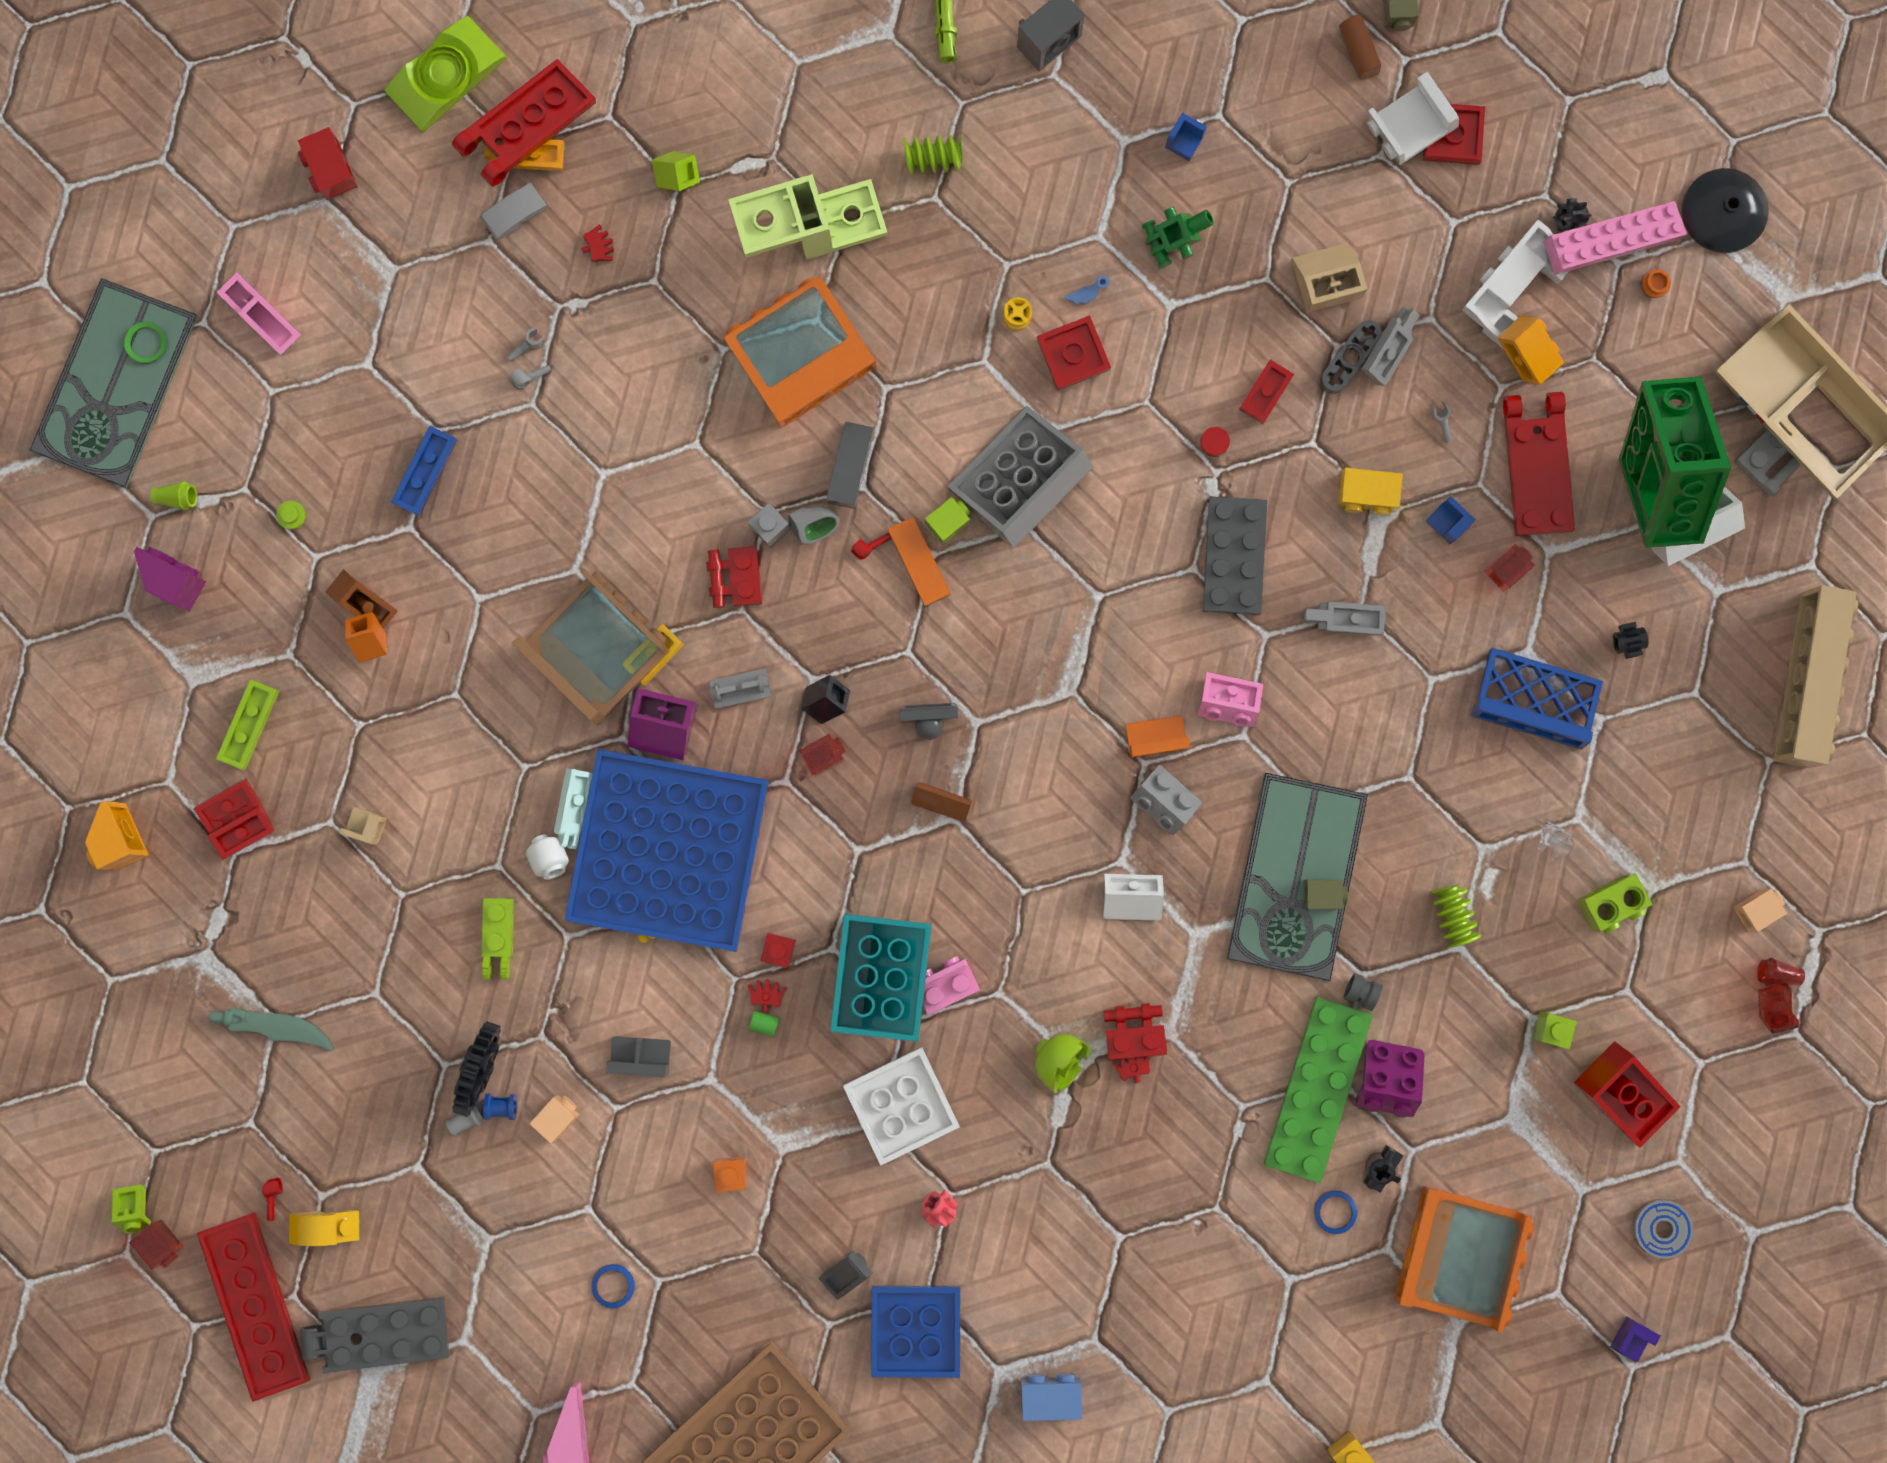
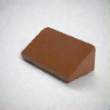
(941, 801)

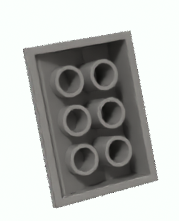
(1021, 476)

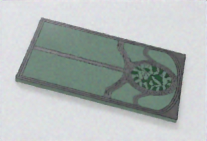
(105, 396)
(1296, 836)

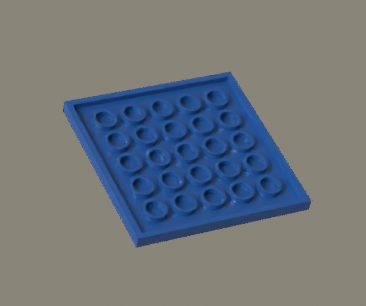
(667, 850)

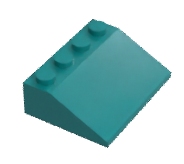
(881, 977)

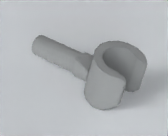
(526, 345)
(522, 380)
(1443, 420)

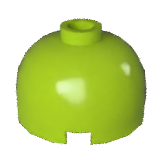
(1059, 1060)

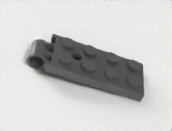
(388, 1331)

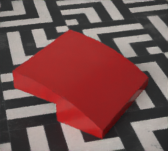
(234, 818)

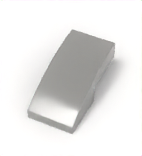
(513, 210)

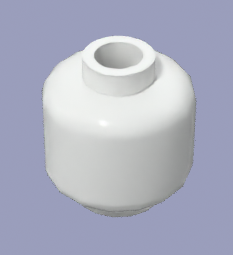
(547, 857)

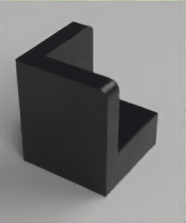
(825, 699)

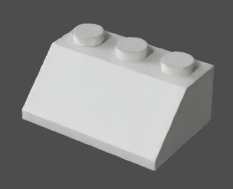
(1726, 522)

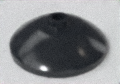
(1713, 221)

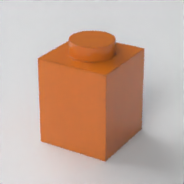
(365, 637)
(730, 1174)

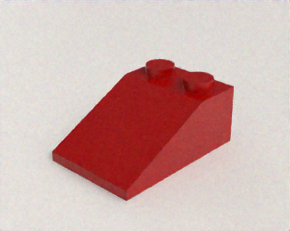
(1627, 1094)

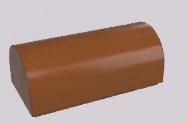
(1360, 47)

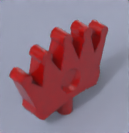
(598, 245)
(766, 995)
(1133, 1068)

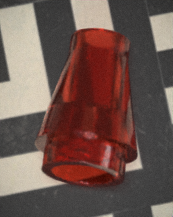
(1775, 972)

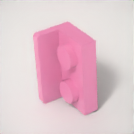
(1230, 700)
(948, 985)

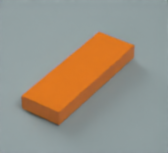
(919, 561)

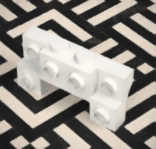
(1509, 280)

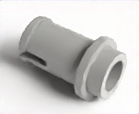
(461, 1123)

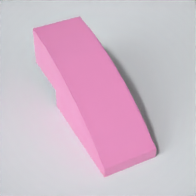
(258, 313)

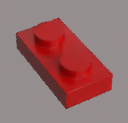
(1266, 391)

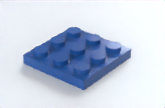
(915, 1331)

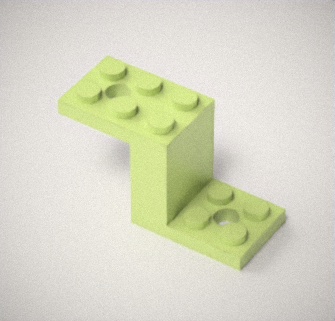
(807, 217)

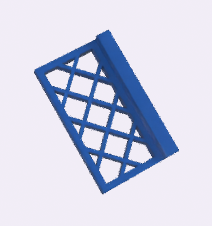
(1531, 722)

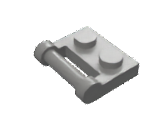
(1760, 457)

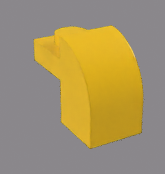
(323, 1228)

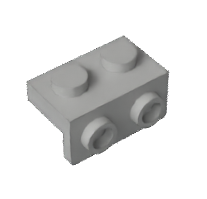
(1166, 800)

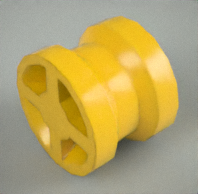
(1017, 308)

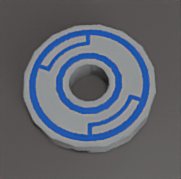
(1680, 1230)

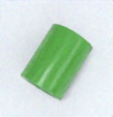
(764, 1024)

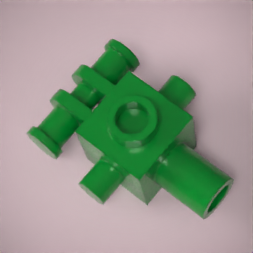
(1176, 234)

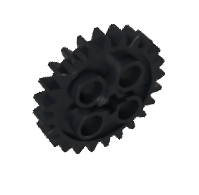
(476, 1069)

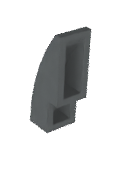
(850, 465)

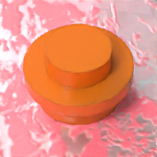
(1656, 283)

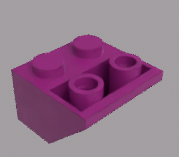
(168, 578)
(661, 724)

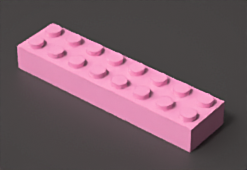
(1614, 237)

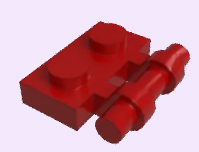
(744, 577)
(1135, 1042)

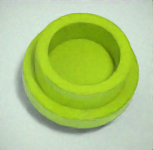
(291, 515)

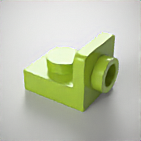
(129, 1209)

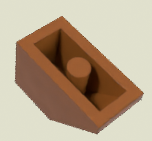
(359, 598)

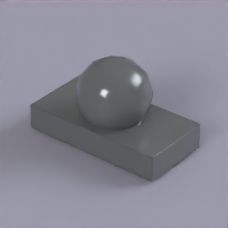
(928, 717)
(846, 1274)

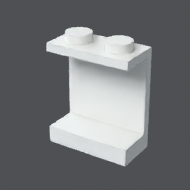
(1413, 120)

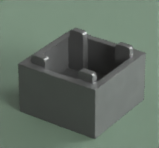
(1050, 31)

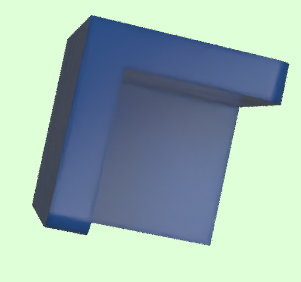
(1185, 136)
(1450, 520)

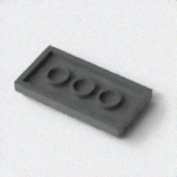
(1234, 555)

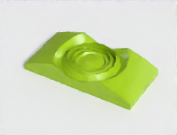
(444, 73)

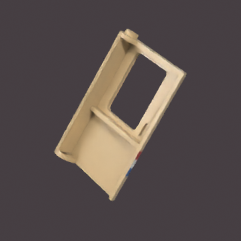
(1781, 369)

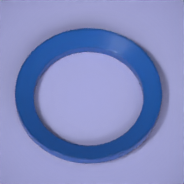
(1322, 1199)
(613, 1267)

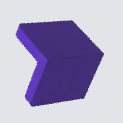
(1633, 1339)

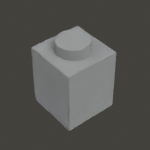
(769, 525)

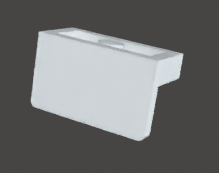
(1133, 897)

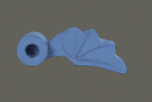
(1088, 293)

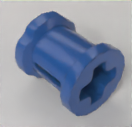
(499, 1106)

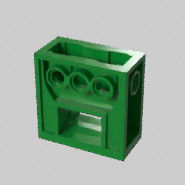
(1674, 462)

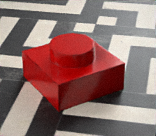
(778, 950)

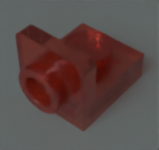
(1776, 1008)

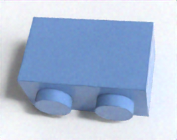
(1051, 1397)

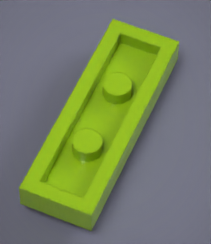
(247, 724)

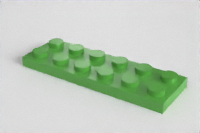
(1318, 1089)

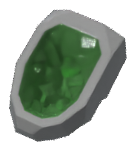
(813, 524)

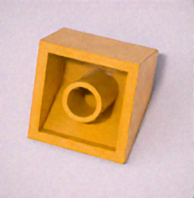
(114, 838)

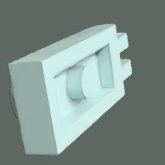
(572, 807)

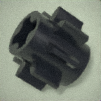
(1571, 215)
(1630, 640)

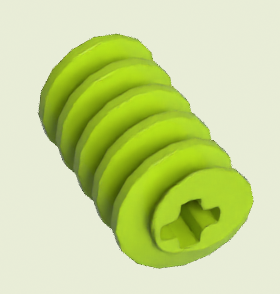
(934, 154)
(1455, 915)

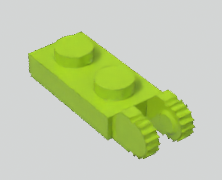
(497, 935)

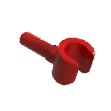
(862, 550)
(269, 1189)

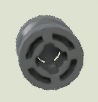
(1364, 992)

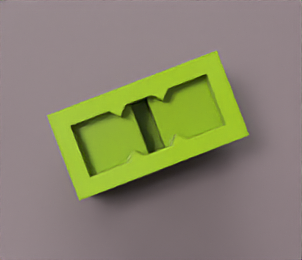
(1612, 897)

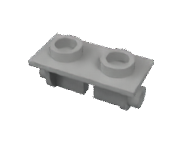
(740, 688)

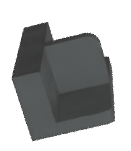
(639, 1056)

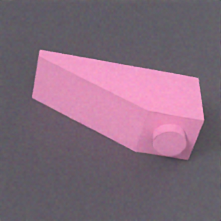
(569, 1436)

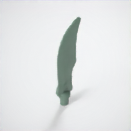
(274, 1026)

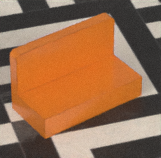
(1156, 736)

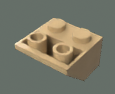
(1329, 277)

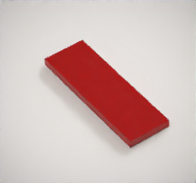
(253, 1306)

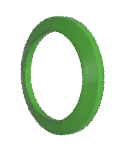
(128, 337)

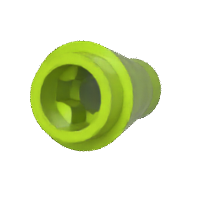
(176, 495)

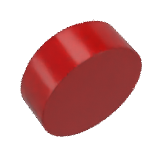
(1215, 441)

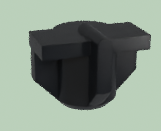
(1382, 1168)

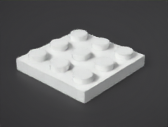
(901, 1106)

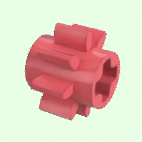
(939, 1209)

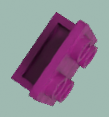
(1392, 1079)

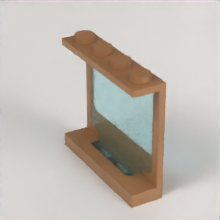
(594, 648)

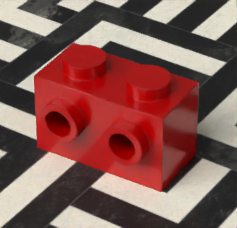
(327, 164)

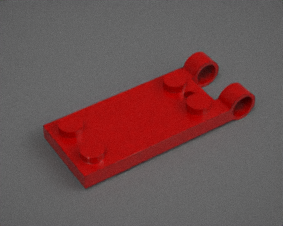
(526, 120)
(1539, 468)

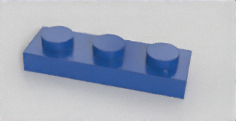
(424, 470)

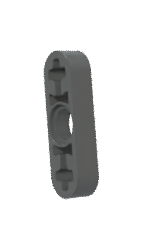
(1349, 345)

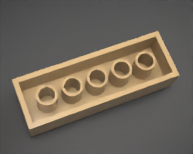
(1816, 677)

